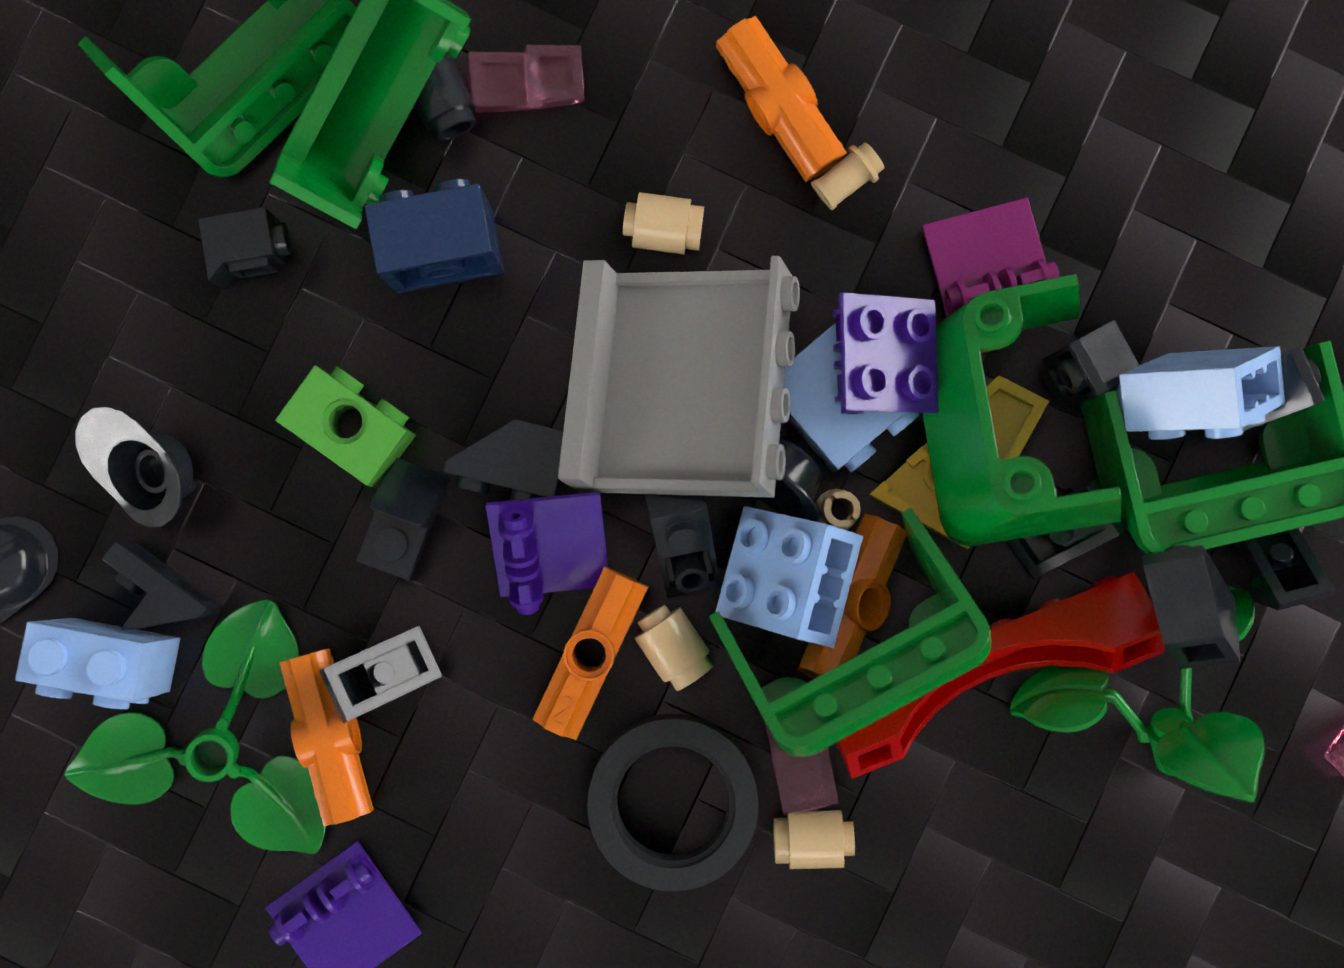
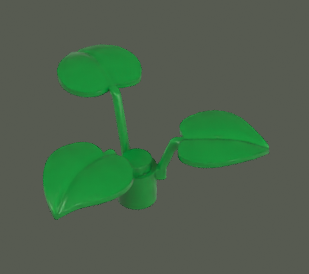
(1214, 753)
(131, 766)

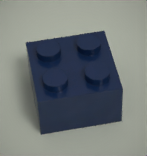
(434, 236)

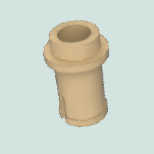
(848, 175)
(851, 505)

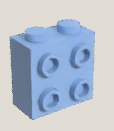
(1202, 391)
(818, 419)
(789, 575)
(97, 661)

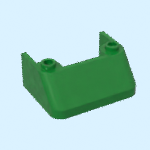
(244, 88)
(364, 101)
(1289, 490)
(975, 491)
(942, 642)

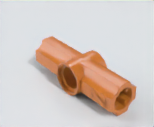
(780, 98)
(867, 599)
(575, 684)
(325, 742)

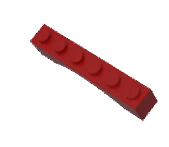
(1095, 630)

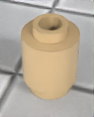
(663, 223)
(673, 646)
(813, 839)

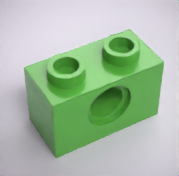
(315, 416)

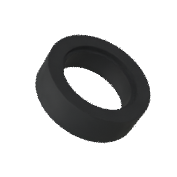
(687, 869)

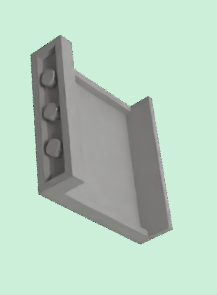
(679, 382)

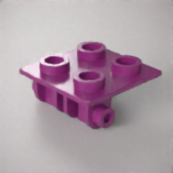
(986, 252)

